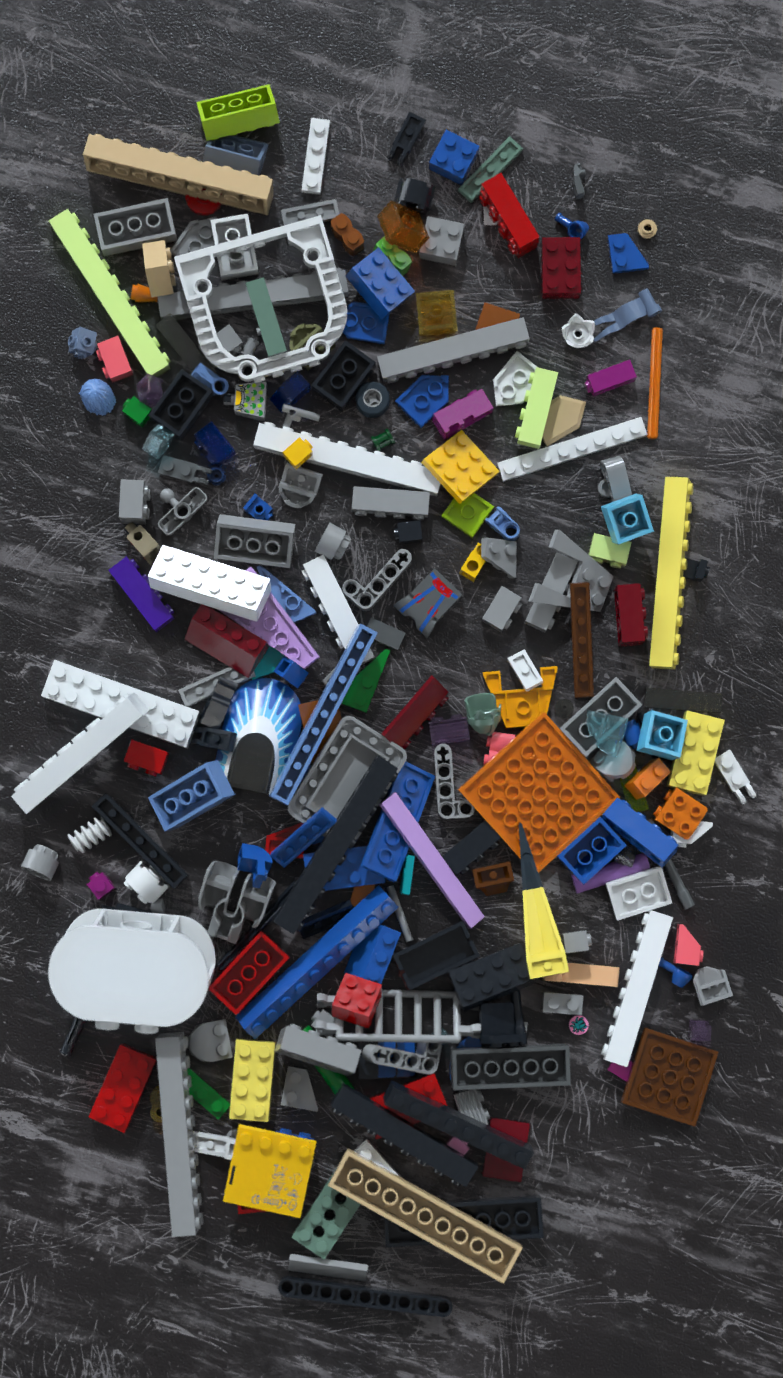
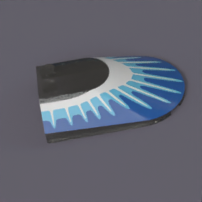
(267, 730)

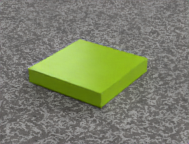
(469, 514)

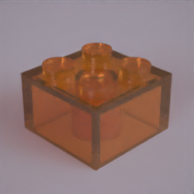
(403, 227)

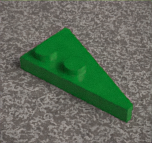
(365, 683)

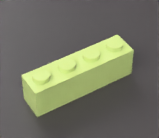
(537, 407)

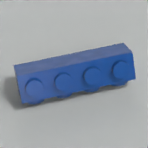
(640, 832)

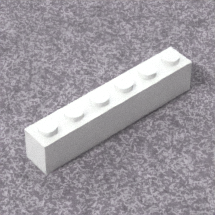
(332, 602)

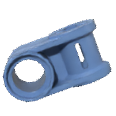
(502, 524)

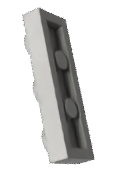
(327, 210)

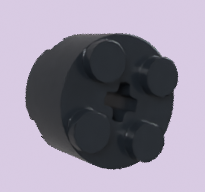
(415, 195)

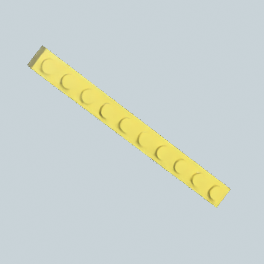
(670, 573)

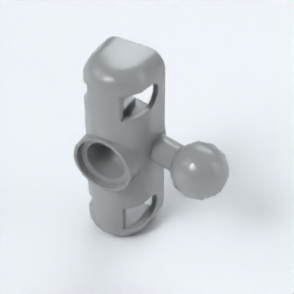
(176, 521)

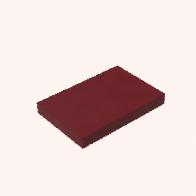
(496, 1167)

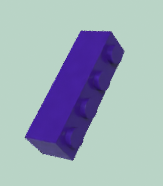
(141, 594)

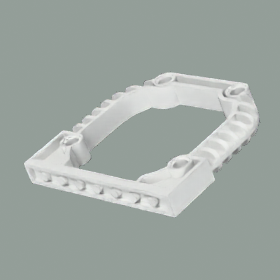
(308, 237)

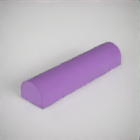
(612, 872)

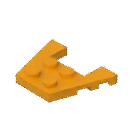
(517, 705)

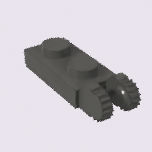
(182, 470)

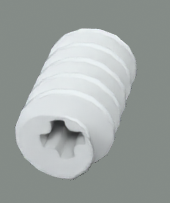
(90, 835)

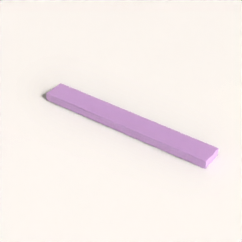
(431, 860)

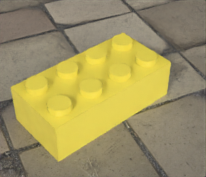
(698, 754)
(252, 1080)

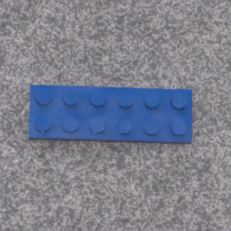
(387, 846)

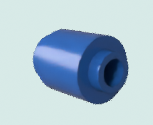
(632, 734)

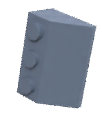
(236, 153)

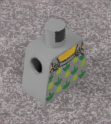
(249, 400)

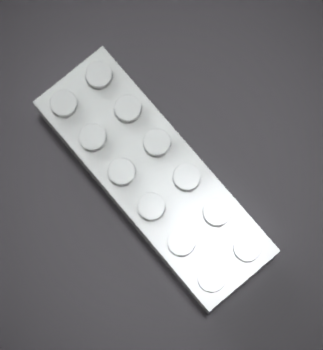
(209, 583)

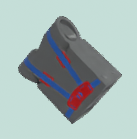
(429, 602)

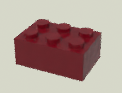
(560, 268)
(630, 614)

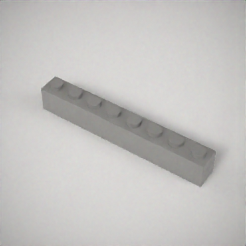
(453, 349)

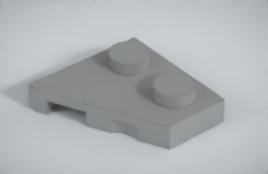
(298, 1090)

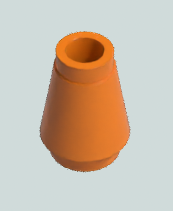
(142, 294)

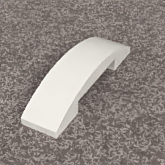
(214, 1144)

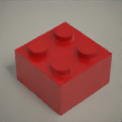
(356, 1000)

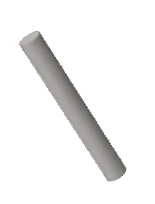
(400, 914)

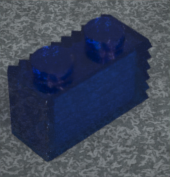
(214, 444)

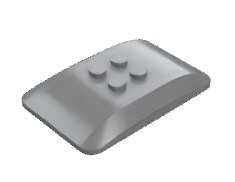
(341, 768)

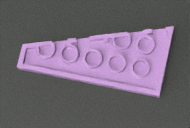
(279, 631)

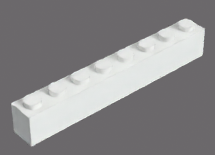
(637, 989)

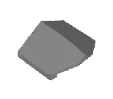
(711, 985)

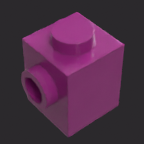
(100, 885)

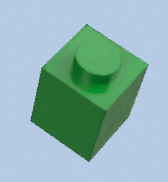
(136, 411)

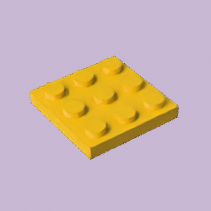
(460, 466)

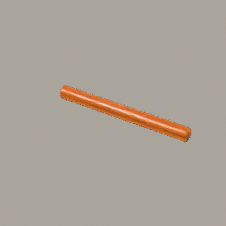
(654, 386)

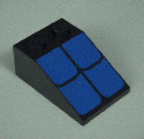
(370, 1070)

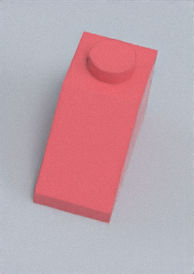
(686, 948)

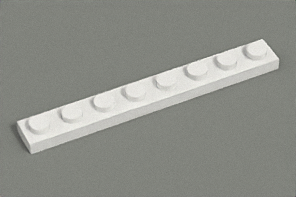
(572, 449)

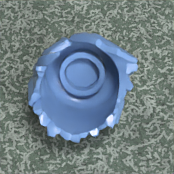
(97, 397)

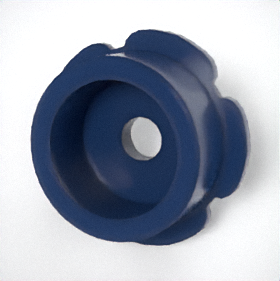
(221, 476)

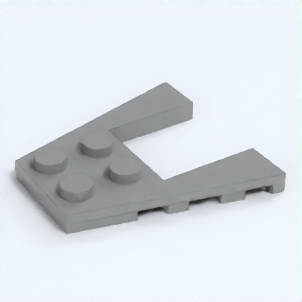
(587, 571)

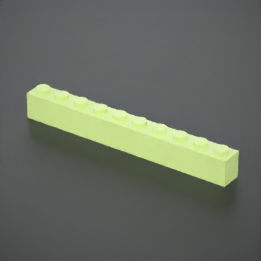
(109, 294)

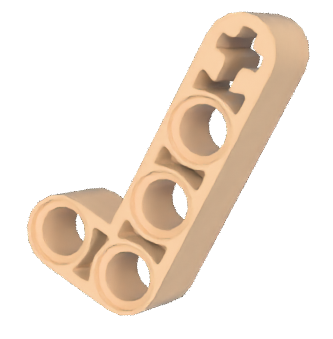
(588, 975)

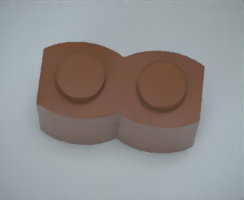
(351, 237)

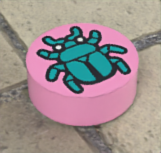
(578, 1025)

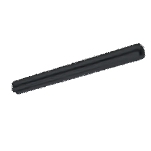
(253, 932)

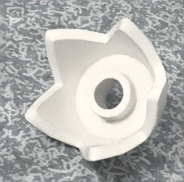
(575, 324)

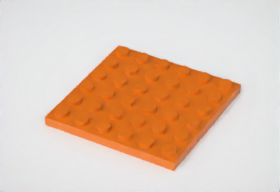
(542, 785)

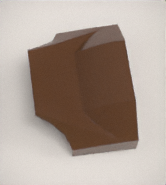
(493, 878)

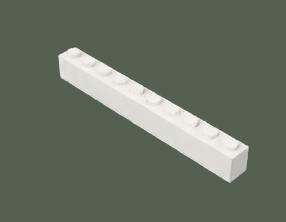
(349, 459)

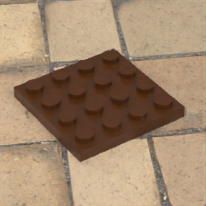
(669, 1077)

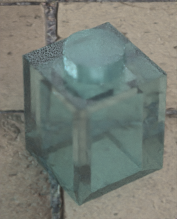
(158, 441)

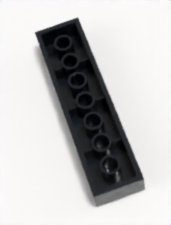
(512, 1216)

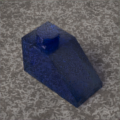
(290, 391)

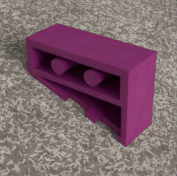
(462, 413)

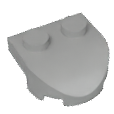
(299, 486)
(614, 767)
(210, 1041)

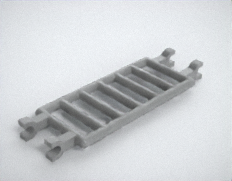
(458, 1030)

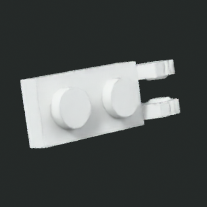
(734, 775)

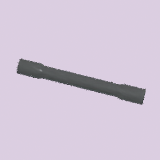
(682, 892)

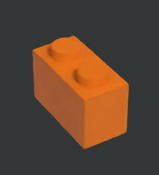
(647, 778)

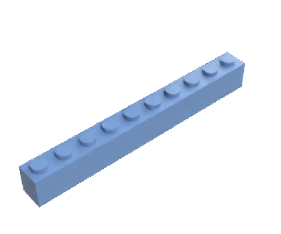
(323, 714)

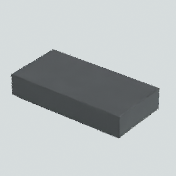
(386, 634)

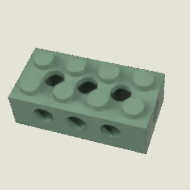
(333, 1226)

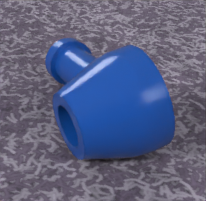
(575, 228)
(680, 976)

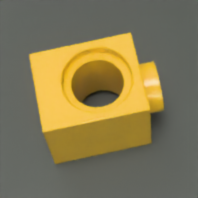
(298, 452)

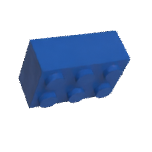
(380, 283)

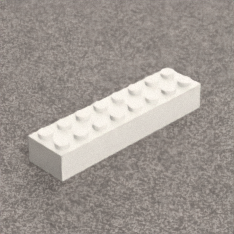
(96, 694)
(76, 755)

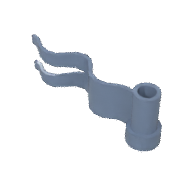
(628, 313)

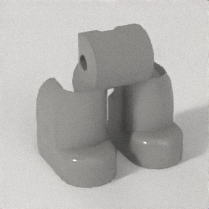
(216, 893)

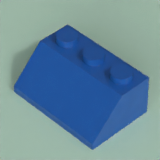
(591, 850)
(373, 954)

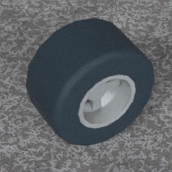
(372, 393)

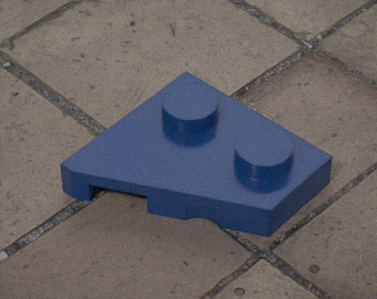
(625, 255)

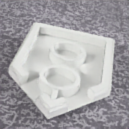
(513, 380)

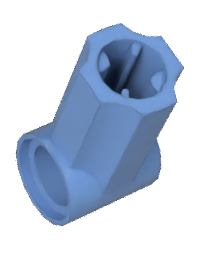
(209, 378)

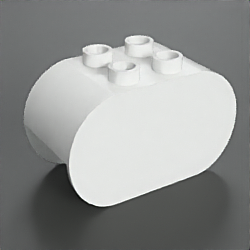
(132, 968)

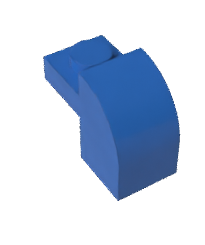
(256, 861)

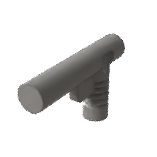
(297, 414)

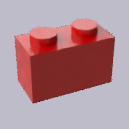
(146, 757)

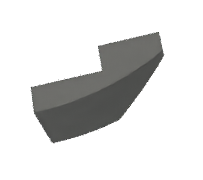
(578, 174)

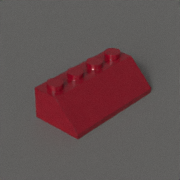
(226, 640)
(415, 713)

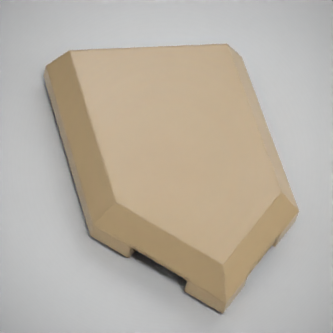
(563, 418)

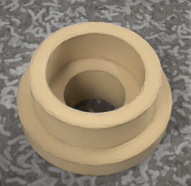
(647, 234)

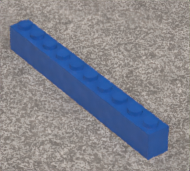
(316, 962)

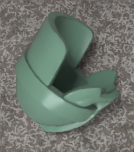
(483, 712)

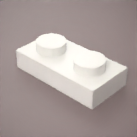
(525, 670)

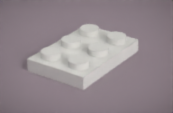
(638, 893)

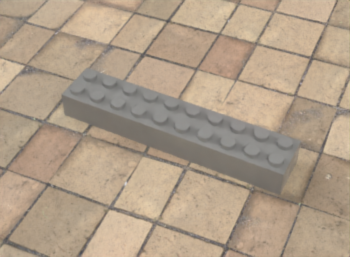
(178, 1134)

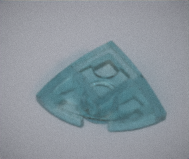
(607, 730)

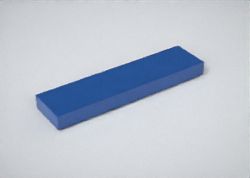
(303, 837)

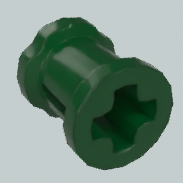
(382, 440)

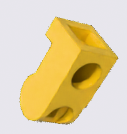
(473, 564)

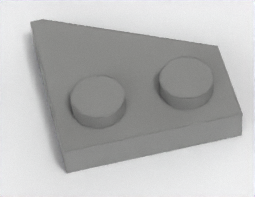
(500, 554)

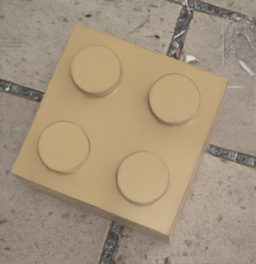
(159, 268)

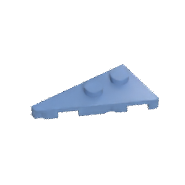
(291, 603)

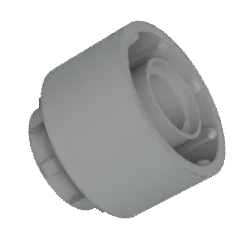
(333, 542)
(41, 862)

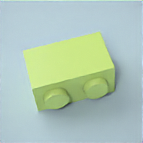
(605, 551)

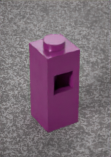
(610, 378)

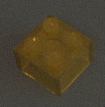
(436, 312)

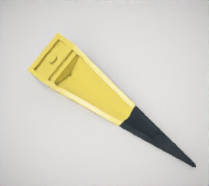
(543, 943)

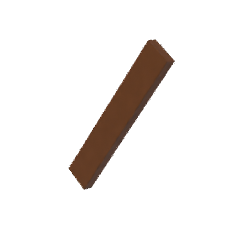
(581, 639)

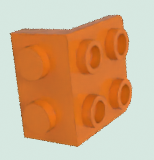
(680, 813)

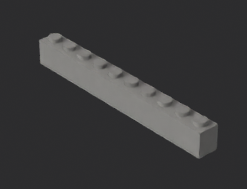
(235, 297)

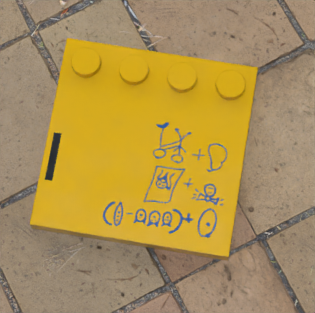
(269, 1171)

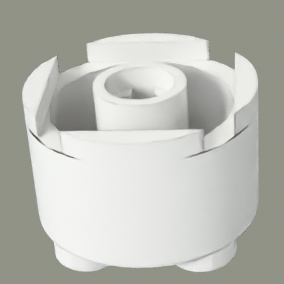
(146, 882)

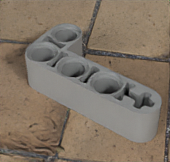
(617, 478)
(381, 578)
(449, 782)
(400, 1057)

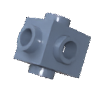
(82, 342)

